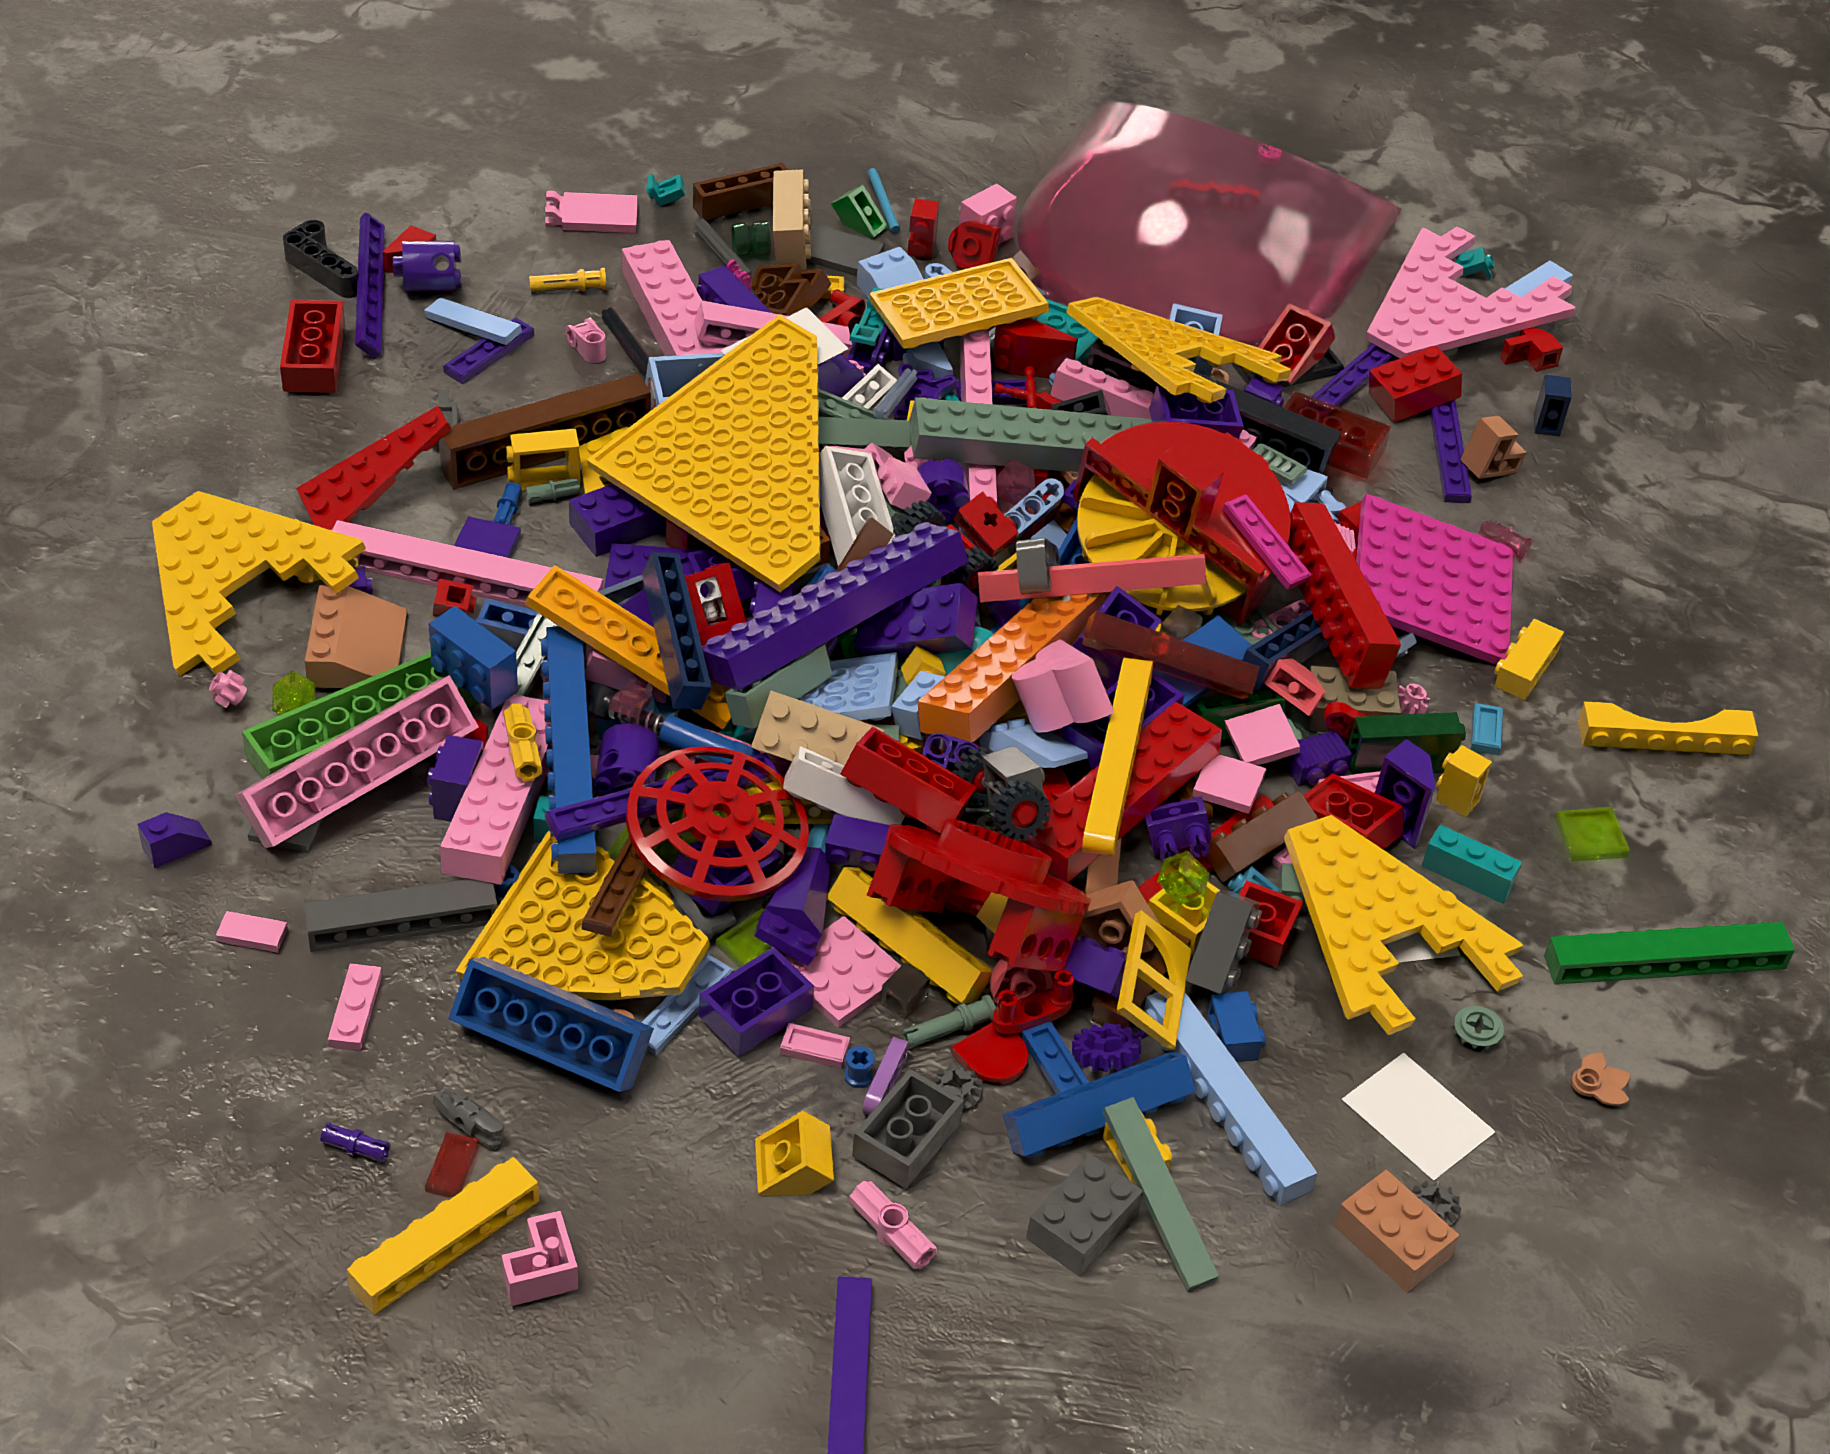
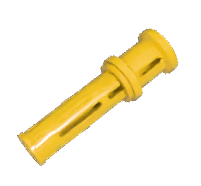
(584, 282)

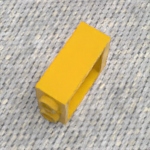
(543, 442)

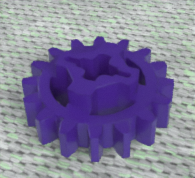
(1106, 1047)

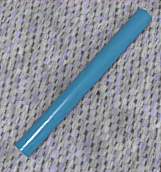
(883, 200)

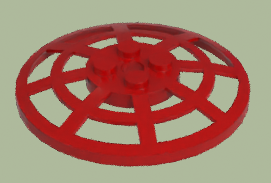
(713, 829)

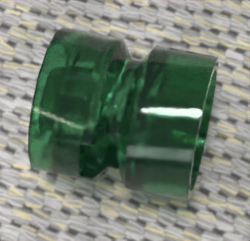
(751, 238)

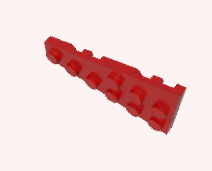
(370, 472)

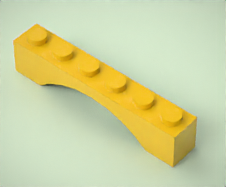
(1613, 727)

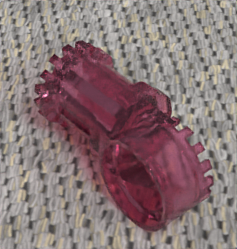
(1506, 536)

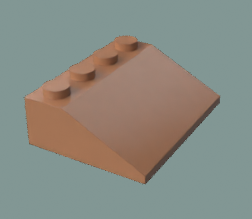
(352, 637)

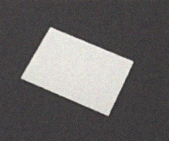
(1418, 1116)

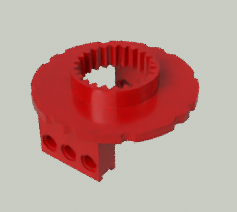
(1040, 909)

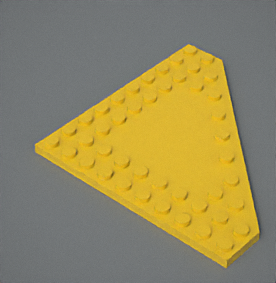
(736, 455)

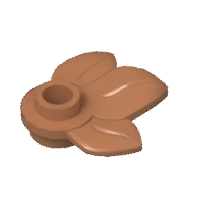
(1600, 1080)

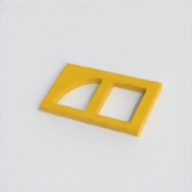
(1177, 961)

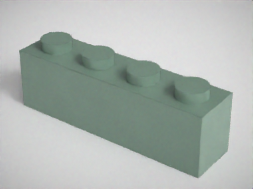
(790, 680)

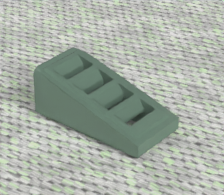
(1281, 464)

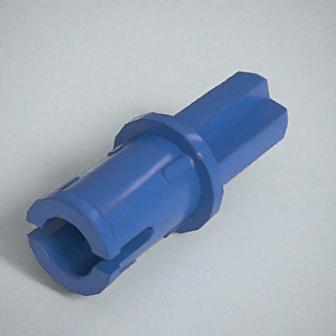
(508, 505)

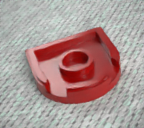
(973, 244)
(992, 1055)

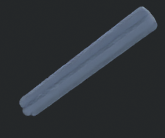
(895, 394)

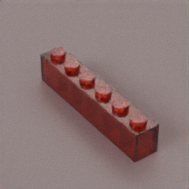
(1171, 655)

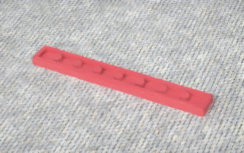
(1099, 577)

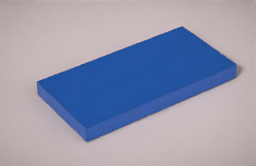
(1216, 636)

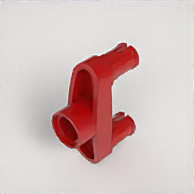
(848, 310)
(1022, 1014)

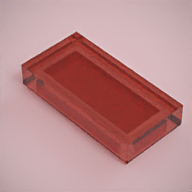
(451, 1165)

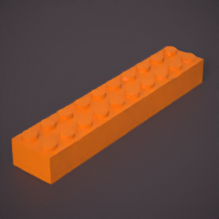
(982, 685)

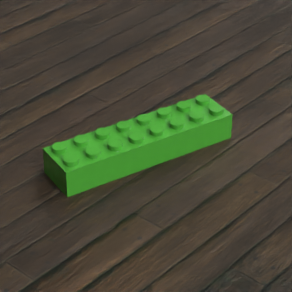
(306, 728)

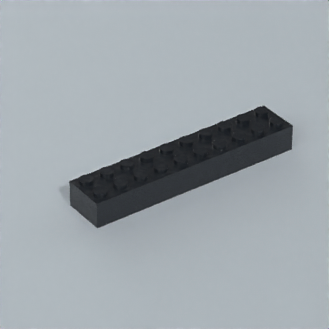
(1273, 425)

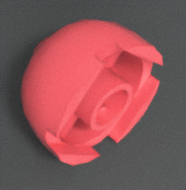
(1020, 980)

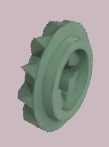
(1491, 1026)

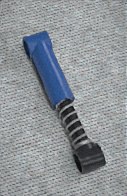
(670, 731)

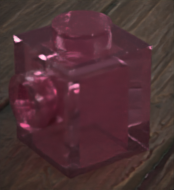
(1015, 482)

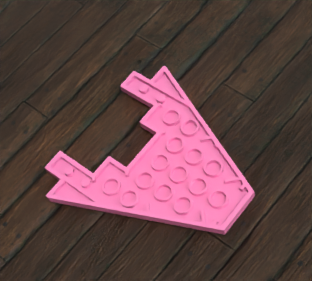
(1433, 309)

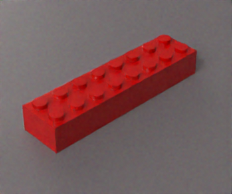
(1342, 599)
(1166, 757)

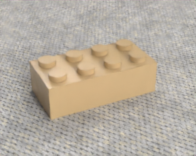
(791, 217)
(794, 723)

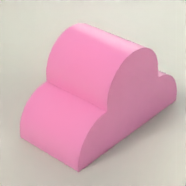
(1061, 688)

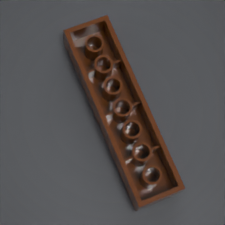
(477, 447)

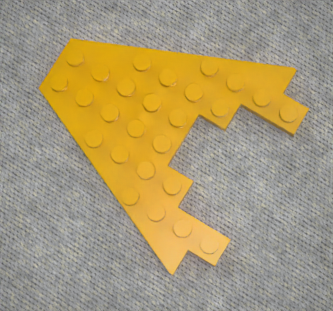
(1163, 346)
(219, 545)
(1370, 899)

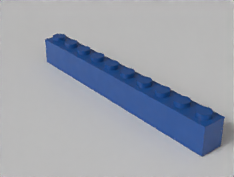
(569, 742)

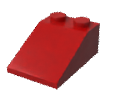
(1299, 339)
(1031, 344)
(1358, 808)

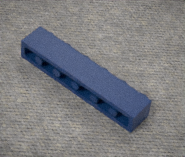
(1080, 1109)

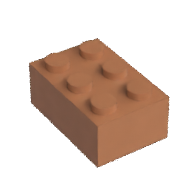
(1396, 1230)

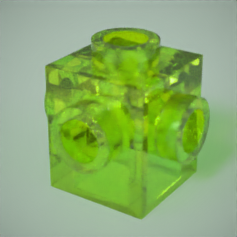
(292, 692)

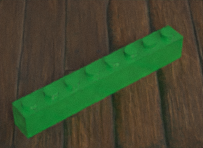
(1668, 952)

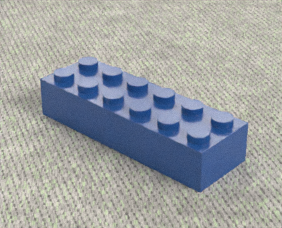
(551, 1023)

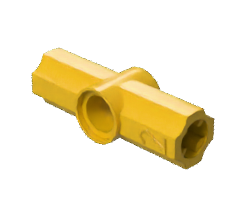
(522, 742)

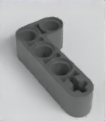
(1034, 564)

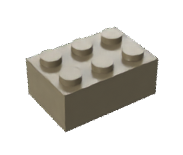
(1367, 701)

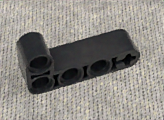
(307, 251)

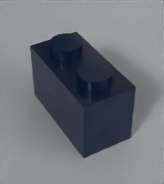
(1552, 405)

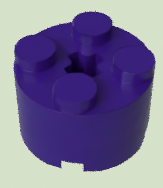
(947, 486)

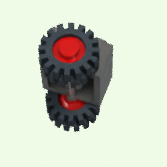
(1010, 787)

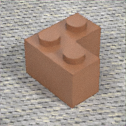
(1493, 449)

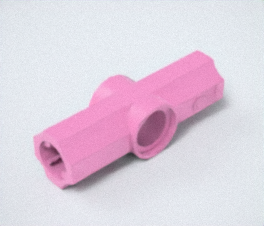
(903, 1237)

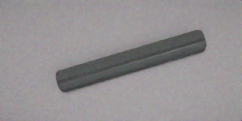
(718, 245)

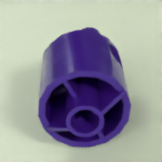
(419, 266)
(623, 756)

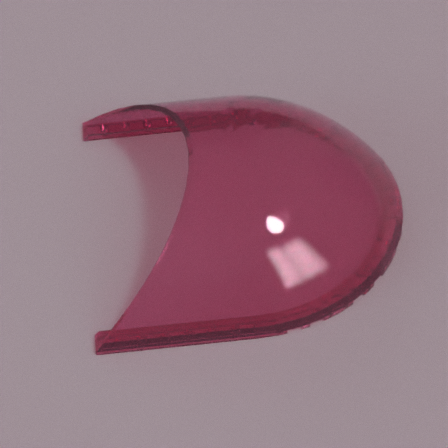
(1197, 218)

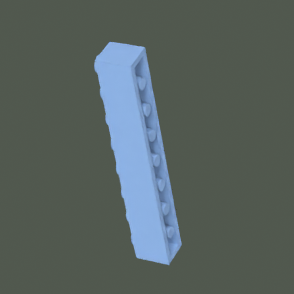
(1238, 1105)

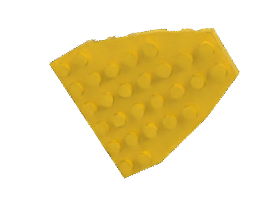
(543, 937)

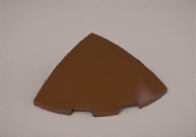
(788, 287)

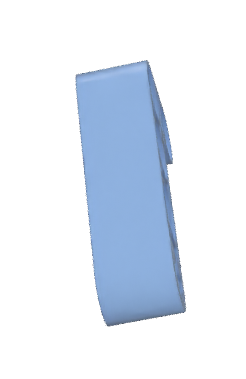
(1024, 520)

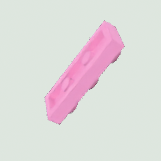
(355, 1007)

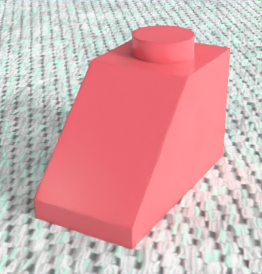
(1296, 684)

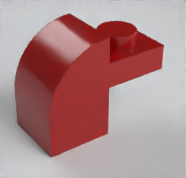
(1535, 346)

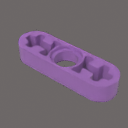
(886, 1074)

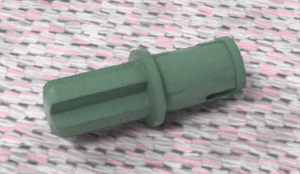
(552, 490)

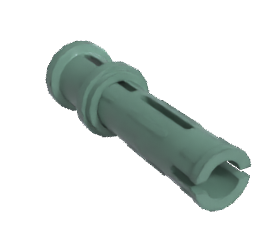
(963, 1018)

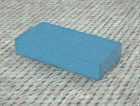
(1486, 729)

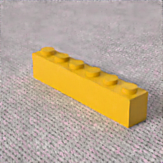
(911, 937)
(442, 1235)

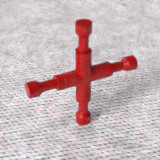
(1029, 395)

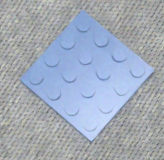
(859, 687)

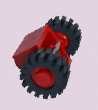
(978, 559)

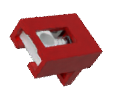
(722, 593)

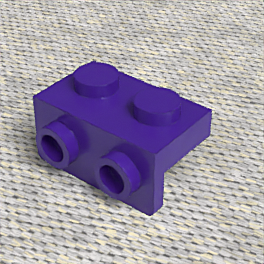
(870, 356)

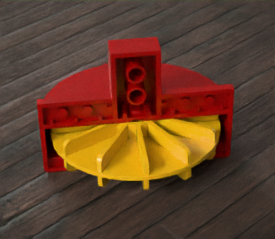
(1163, 495)

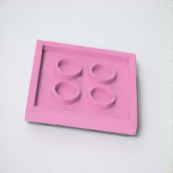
(846, 971)

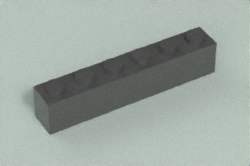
(399, 913)

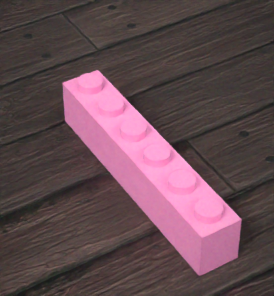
(731, 324)

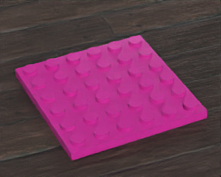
(1437, 578)

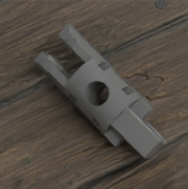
(470, 1117)

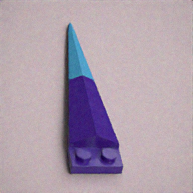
(797, 908)

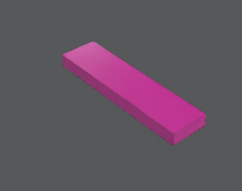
(1266, 542)

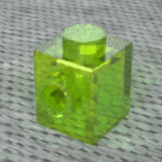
(1183, 877)

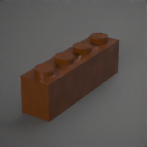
(735, 192)
(1259, 836)
(1106, 1006)

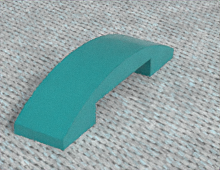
(870, 325)

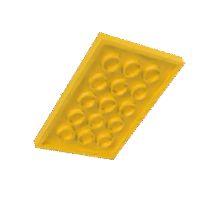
(958, 303)

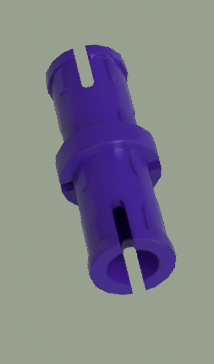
(355, 1142)

